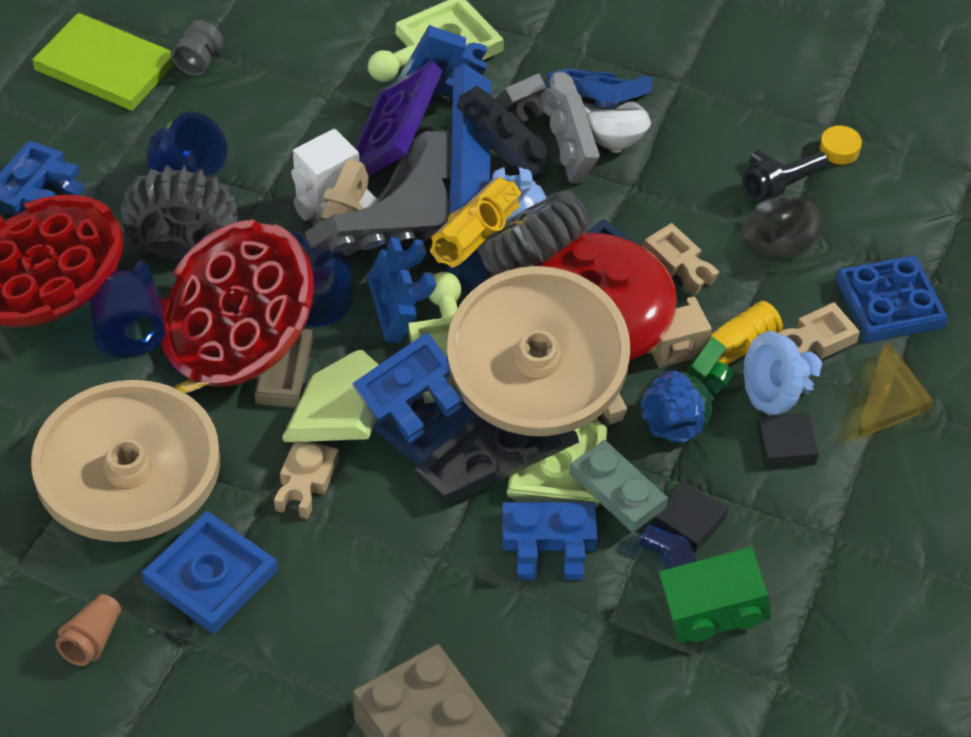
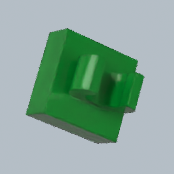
(708, 370)

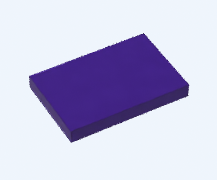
(396, 118)

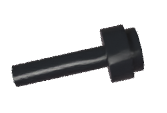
(767, 176)

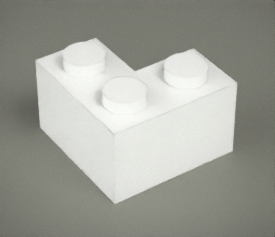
(317, 169)

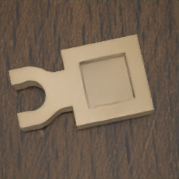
(681, 258)
(823, 331)
(305, 472)

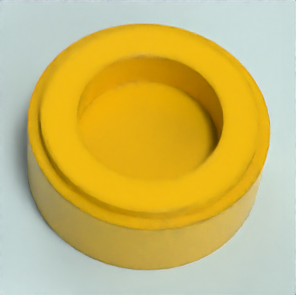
(841, 144)

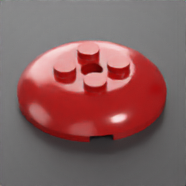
(55, 258)
(630, 277)
(237, 303)

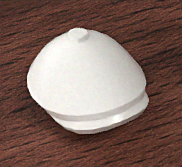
(617, 126)

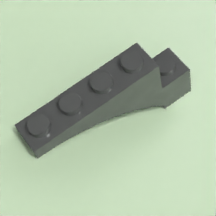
(408, 208)

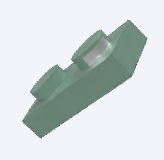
(618, 486)

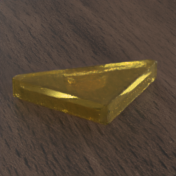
(893, 394)

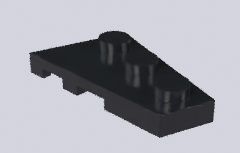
(483, 456)

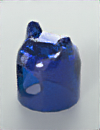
(188, 141)
(331, 284)
(118, 304)

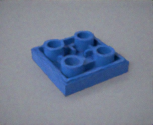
(891, 299)

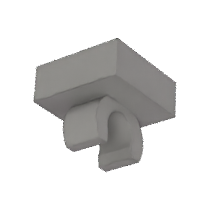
(523, 94)

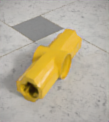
(475, 222)

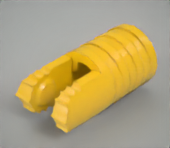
(740, 331)

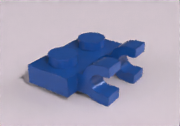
(446, 51)
(31, 172)
(393, 288)
(403, 379)
(549, 527)

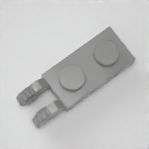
(570, 127)

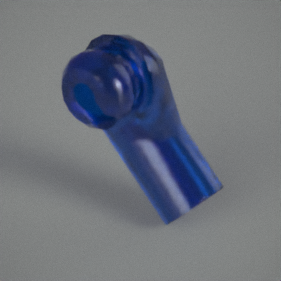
(672, 547)

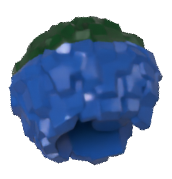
(677, 406)

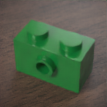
(715, 595)

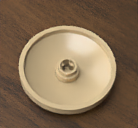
(538, 351)
(125, 460)

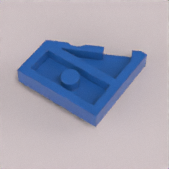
(605, 86)

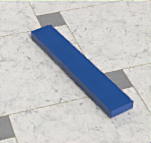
(468, 168)

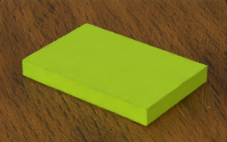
(104, 61)

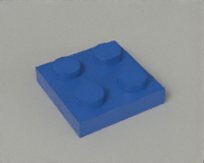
(210, 572)

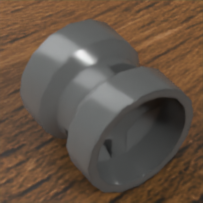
(202, 43)

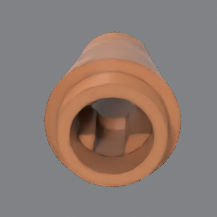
(88, 631)

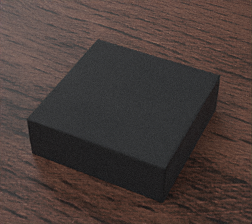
(787, 440)
(691, 516)

